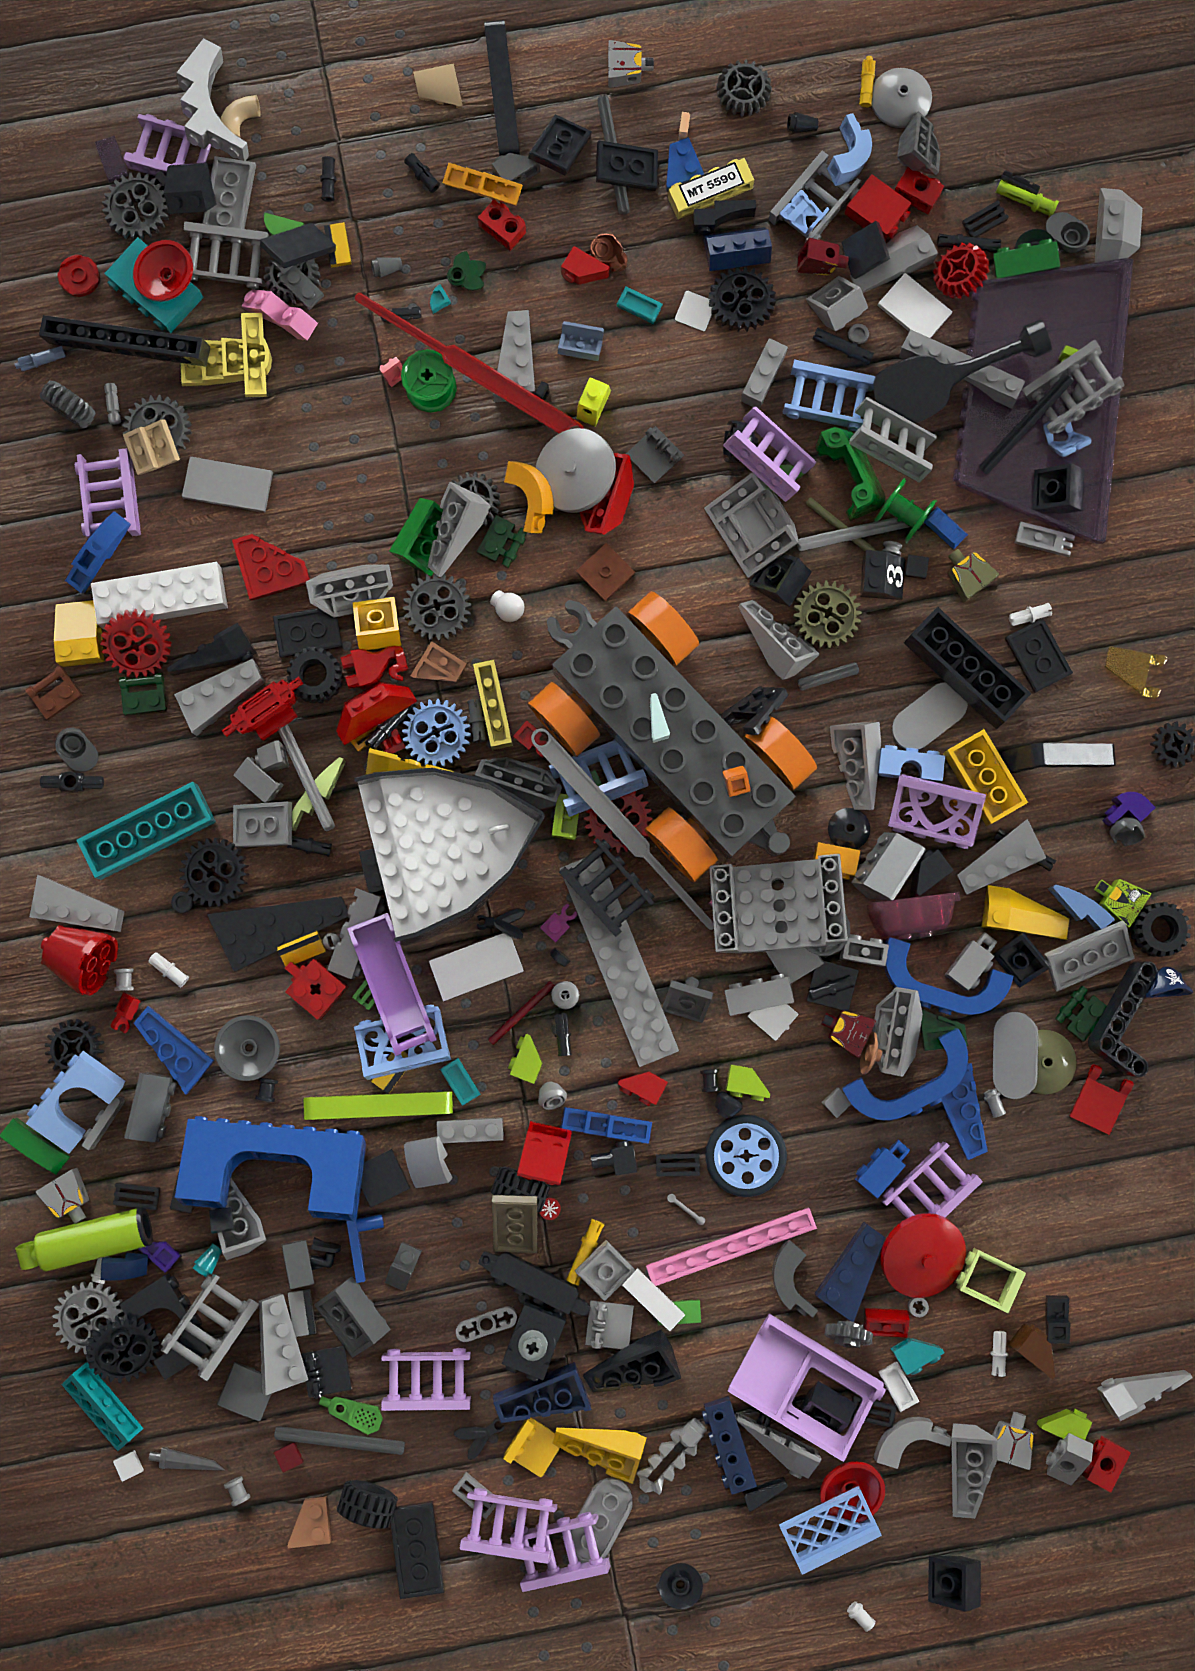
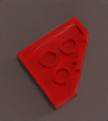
(267, 567)

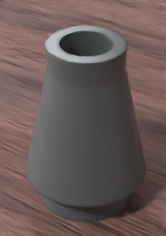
(384, 266)

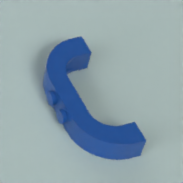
(992, 993)
(919, 1097)

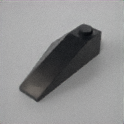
(229, 648)
(641, 1363)

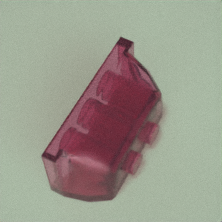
(913, 915)

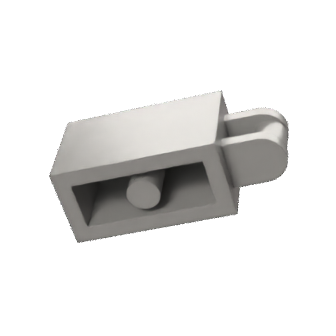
(972, 962)

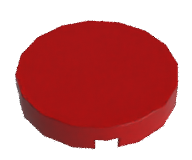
(78, 275)

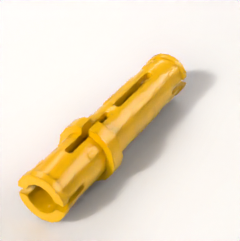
(588, 1244)

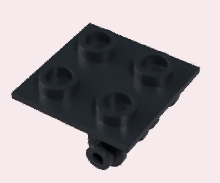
(326, 1371)

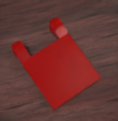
(1099, 1104)

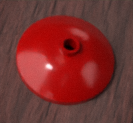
(155, 266)
(859, 1475)

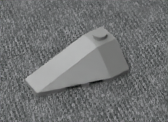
(460, 520)
(781, 649)
(859, 755)
(247, 1226)

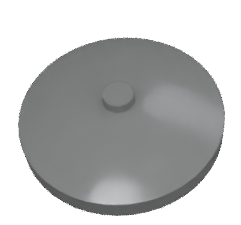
(577, 469)

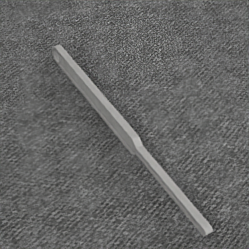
(611, 815)

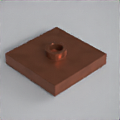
(605, 572)

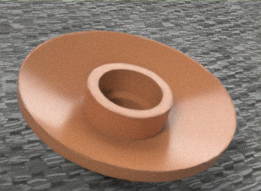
(870, 1054)

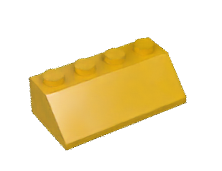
(984, 771)

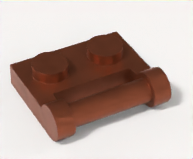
(57, 698)

